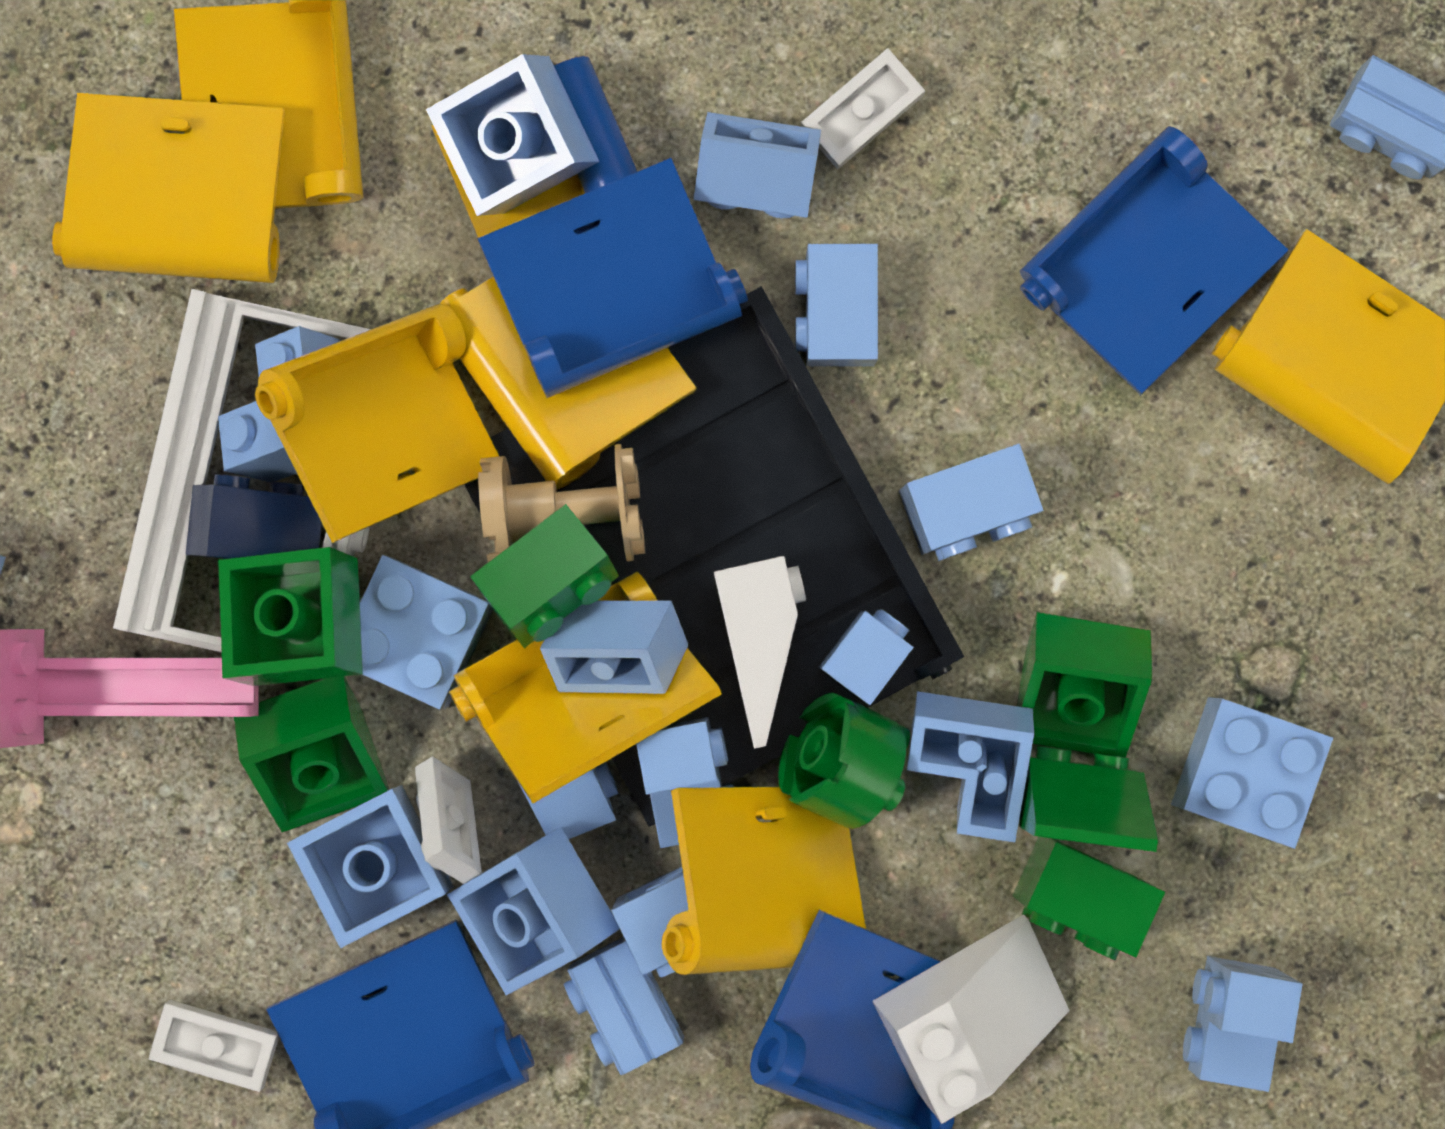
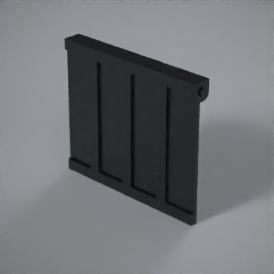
(745, 478)

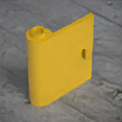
(289, 59)
(172, 199)
(1342, 357)
(373, 412)
(570, 428)
(562, 735)
(753, 881)

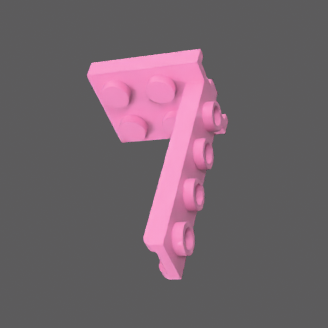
(107, 687)

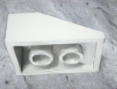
(760, 625)
(973, 1017)

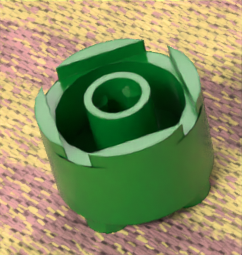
(845, 762)

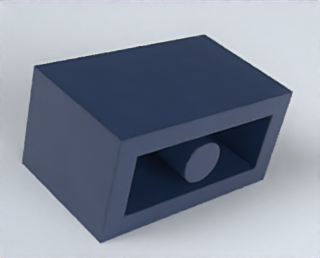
(242, 522)

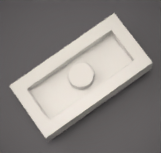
(864, 108)
(447, 820)
(214, 1045)

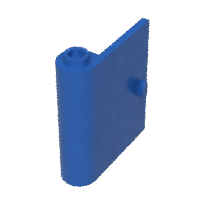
(1144, 253)
(610, 289)
(827, 1036)
(409, 1051)

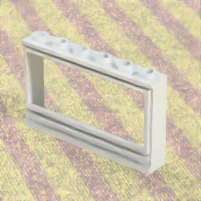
(184, 459)

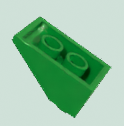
(1087, 801)

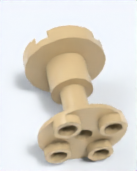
(516, 509)

